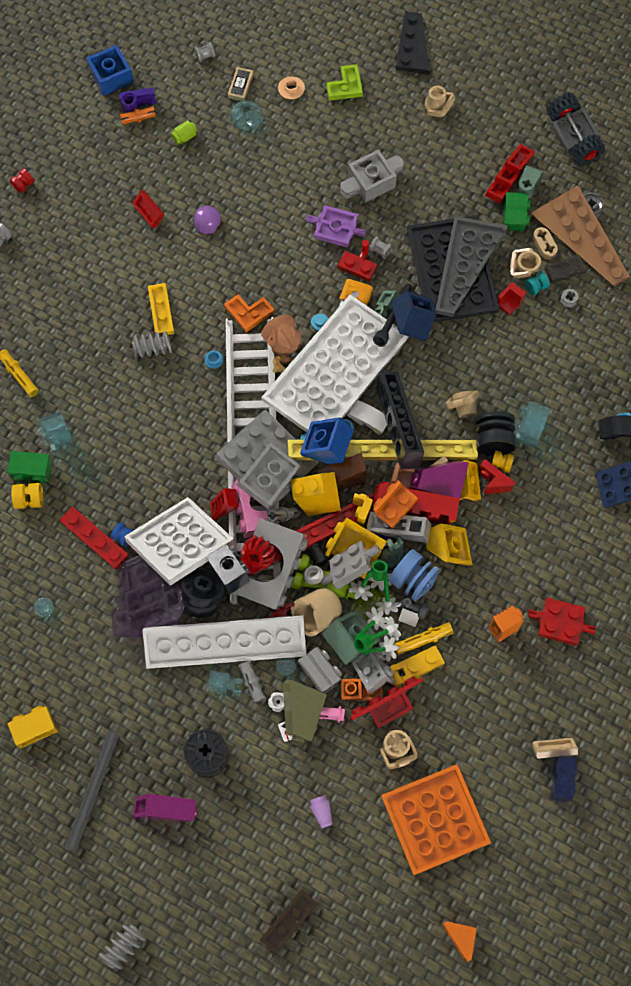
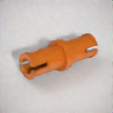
(137, 115)

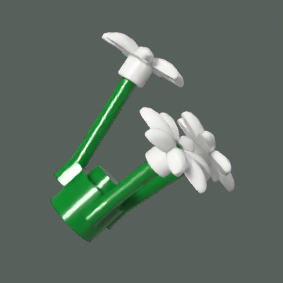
(379, 576)
(364, 642)

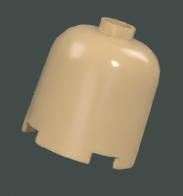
(318, 610)

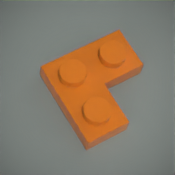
(246, 315)

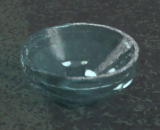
(246, 120)

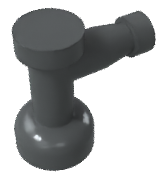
(420, 610)

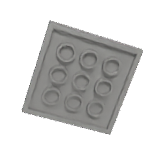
(249, 443)

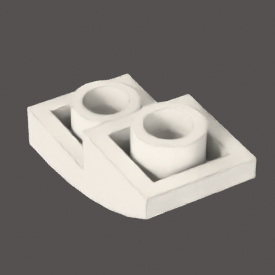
(368, 415)

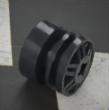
(495, 432)
(215, 761)

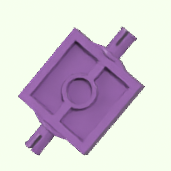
(336, 226)

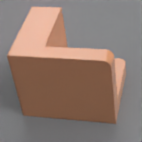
(402, 475)

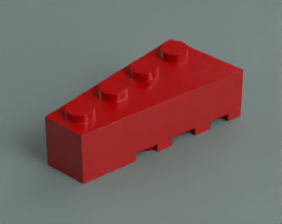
(433, 506)

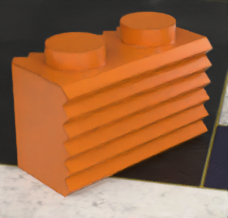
(506, 623)

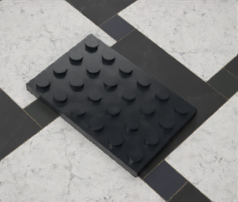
(429, 251)

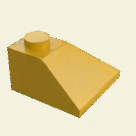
(450, 544)

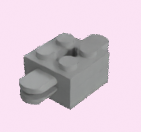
(365, 171)

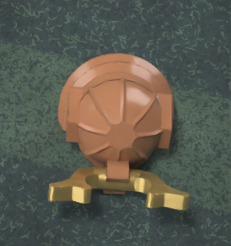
(283, 339)

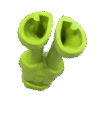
(299, 581)

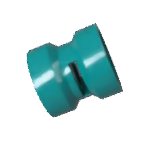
(537, 283)

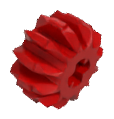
(258, 552)

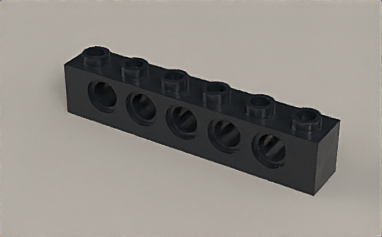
(399, 420)

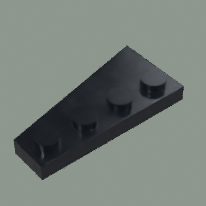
(412, 47)

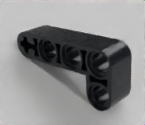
(615, 427)

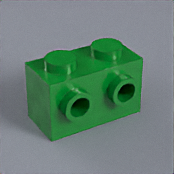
(29, 467)

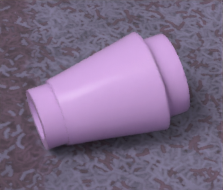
(321, 809)

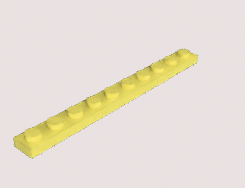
(385, 450)

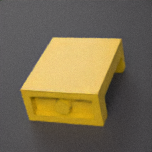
(351, 533)

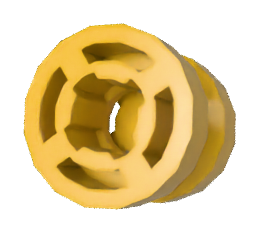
(502, 461)

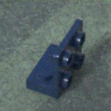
(615, 484)

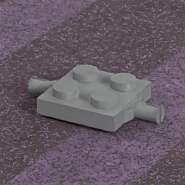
(350, 564)

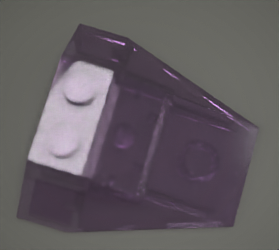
(144, 600)

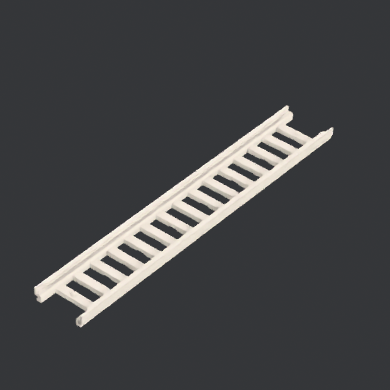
(245, 405)

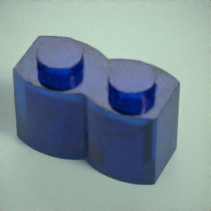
(563, 786)

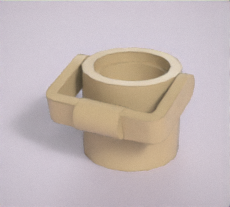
(396, 747)

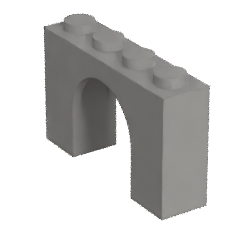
(290, 544)

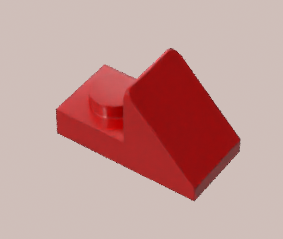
(499, 481)

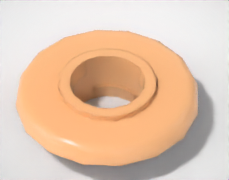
(291, 93)

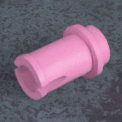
(332, 713)

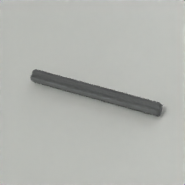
(91, 792)

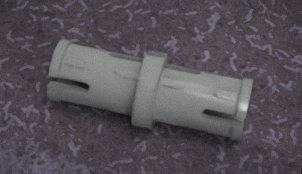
(282, 514)
(252, 681)

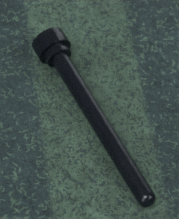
(381, 337)

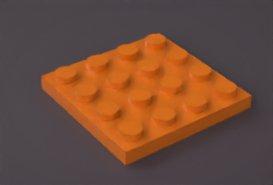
(435, 819)

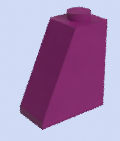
(441, 479)
(164, 808)

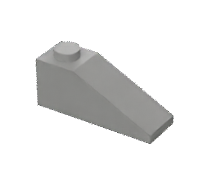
(409, 528)

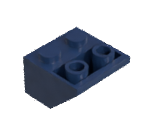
(414, 315)

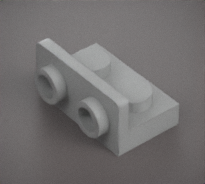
(373, 671)

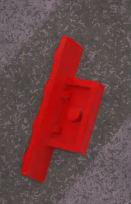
(388, 707)

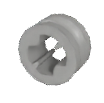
(572, 293)

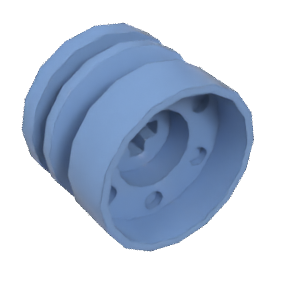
(414, 575)

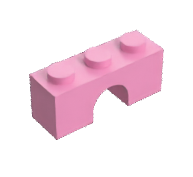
(248, 516)

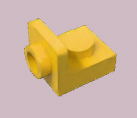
(364, 506)

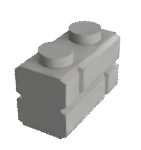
(320, 671)

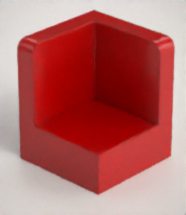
(511, 298)

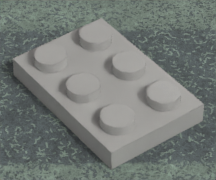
(268, 475)

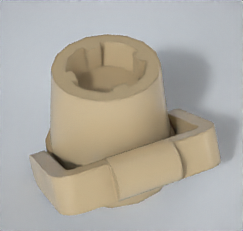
(436, 101)
(526, 264)
(464, 403)

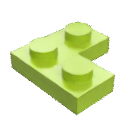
(349, 86)

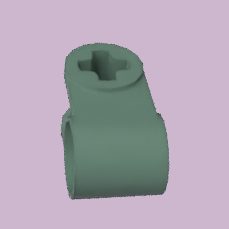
(529, 180)

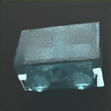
(532, 423)
(55, 431)

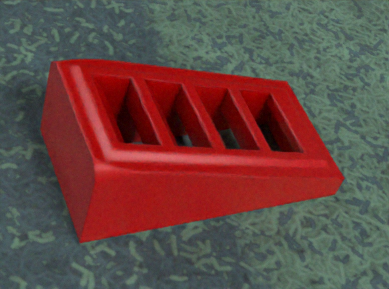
(224, 503)

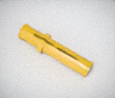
(14, 368)
(421, 639)

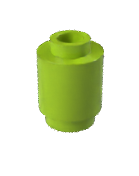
(183, 132)

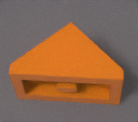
(462, 937)

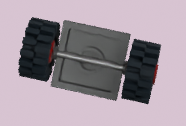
(575, 129)

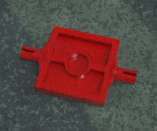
(561, 621)

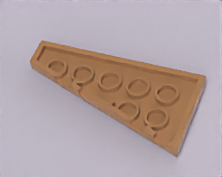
(578, 228)

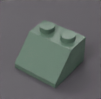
(341, 635)

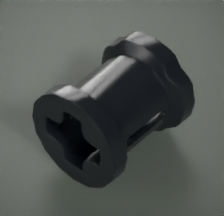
(317, 554)

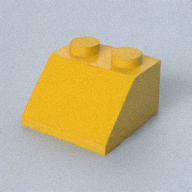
(316, 493)

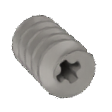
(151, 344)
(122, 946)

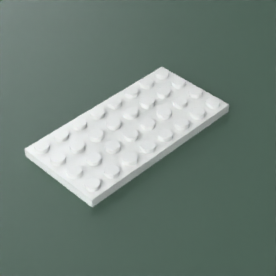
(334, 366)

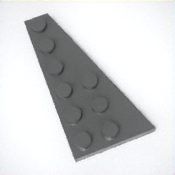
(467, 254)

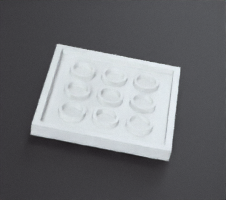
(178, 540)

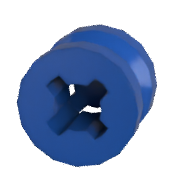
(119, 533)

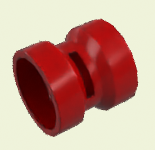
(22, 180)

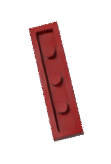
(94, 538)

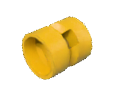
(21, 499)

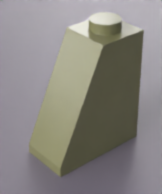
(302, 710)

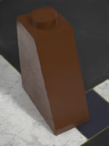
(348, 473)

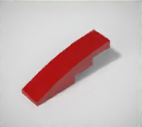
(510, 173)

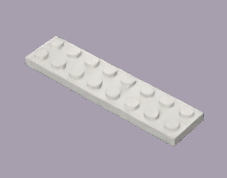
(224, 642)

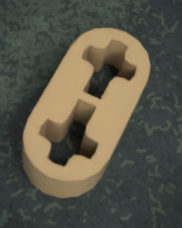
(542, 244)

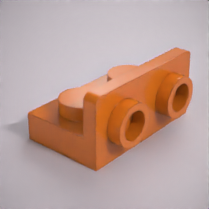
(394, 504)

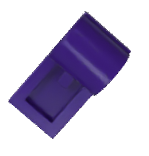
(133, 99)

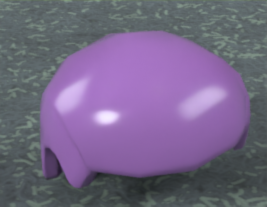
(206, 219)

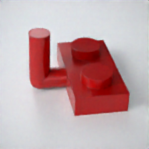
(358, 265)

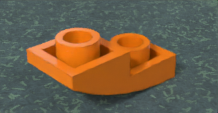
(356, 691)

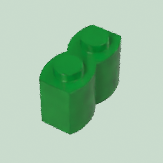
(516, 211)

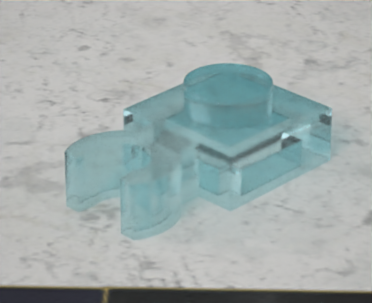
(221, 683)

